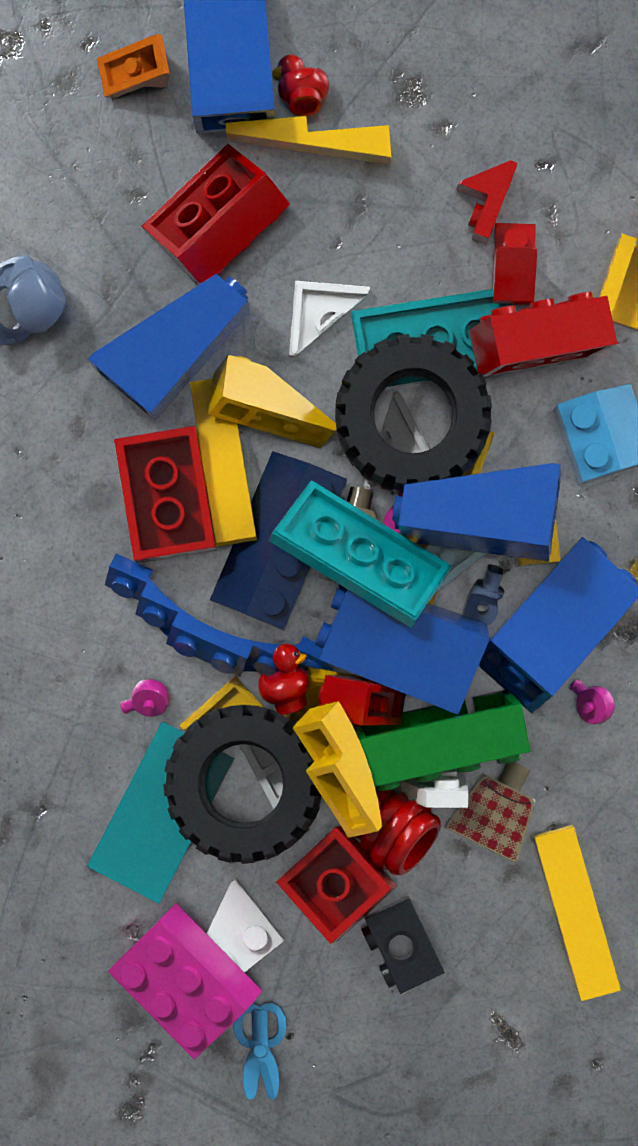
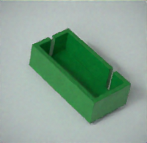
(440, 740)

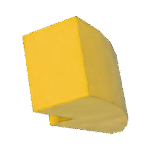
(340, 768)

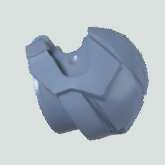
(32, 295)

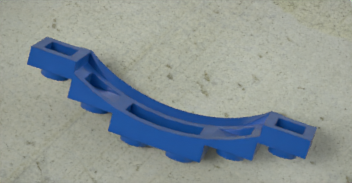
(193, 637)

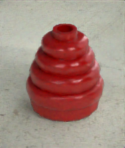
(405, 833)

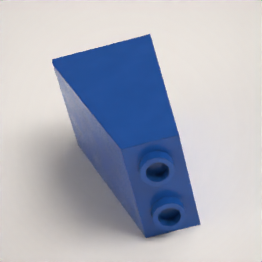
(228, 62)
(173, 344)
(484, 512)
(559, 624)
(426, 661)

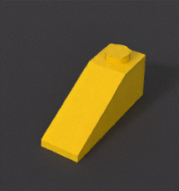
(262, 400)

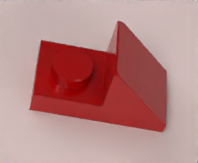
(489, 187)
(514, 263)

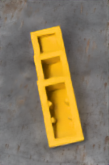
(223, 471)

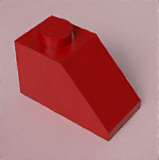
(363, 700)

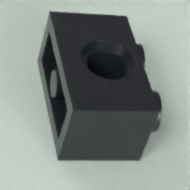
(420, 963)

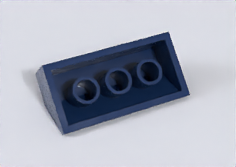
(257, 574)

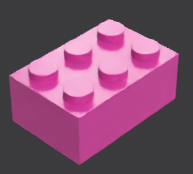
(185, 981)

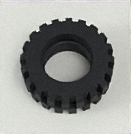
(402, 359)
(189, 799)

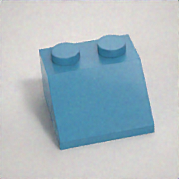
(600, 432)

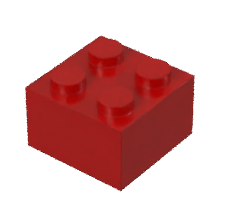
(336, 884)

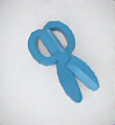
(260, 1056)

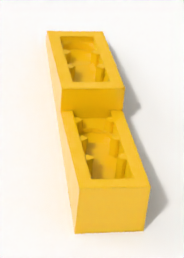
(291, 133)
(577, 913)

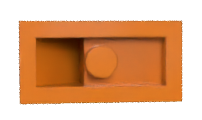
(134, 67)

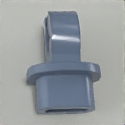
(485, 592)

